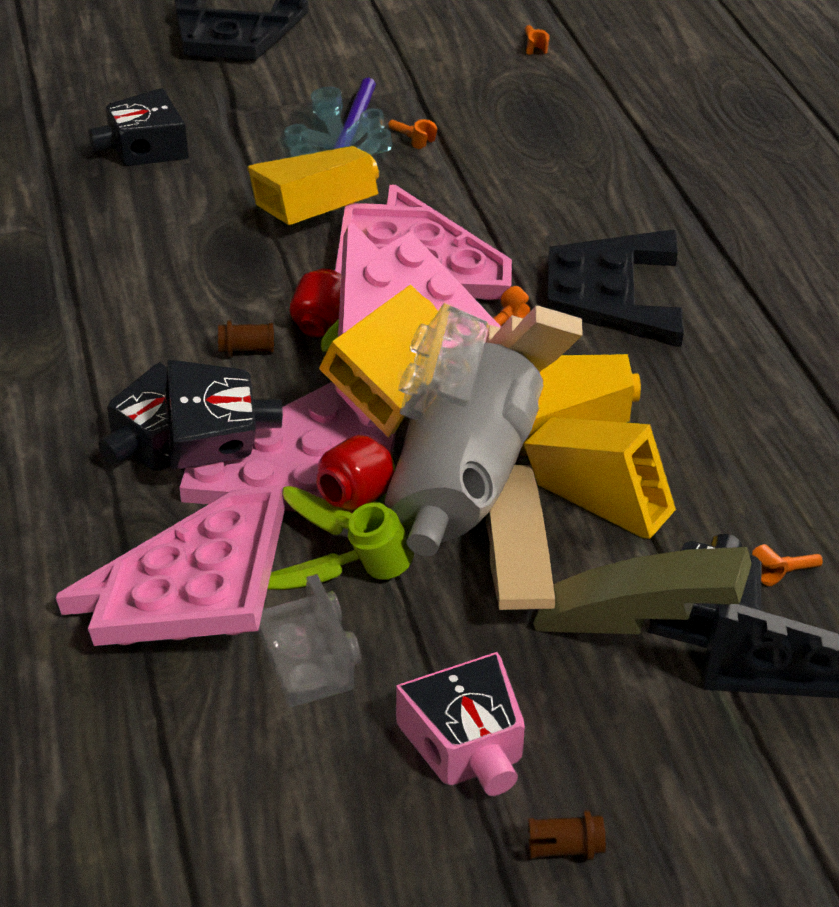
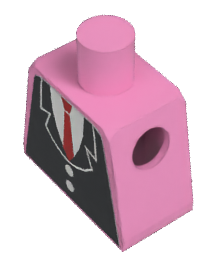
(465, 723)

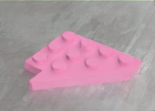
(469, 259)
(376, 275)
(286, 453)
(189, 579)

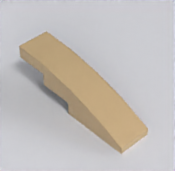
(539, 336)
(520, 545)

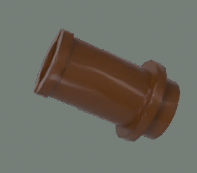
(245, 338)
(567, 836)

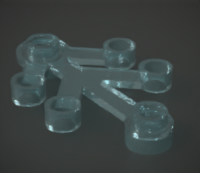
(327, 105)

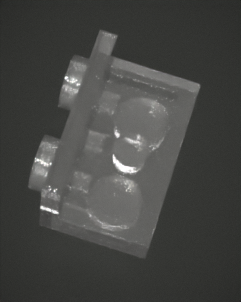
(444, 361)
(309, 646)

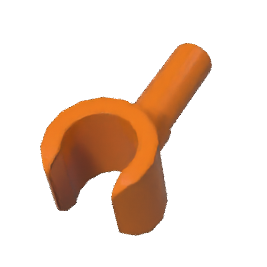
(536, 39)
(421, 132)
(514, 304)
(775, 567)

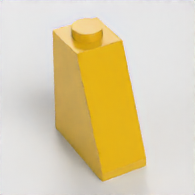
(313, 183)
(374, 354)
(587, 389)
(605, 470)

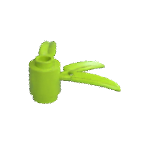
(371, 528)

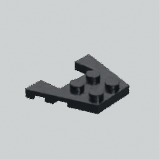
(234, 32)
(597, 283)

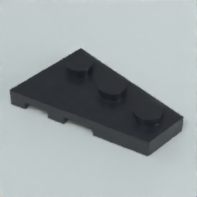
(769, 655)

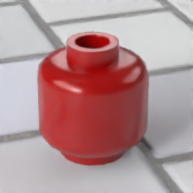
(316, 301)
(354, 472)

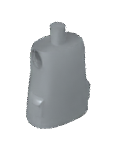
(463, 455)

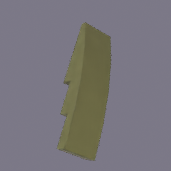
(646, 587)

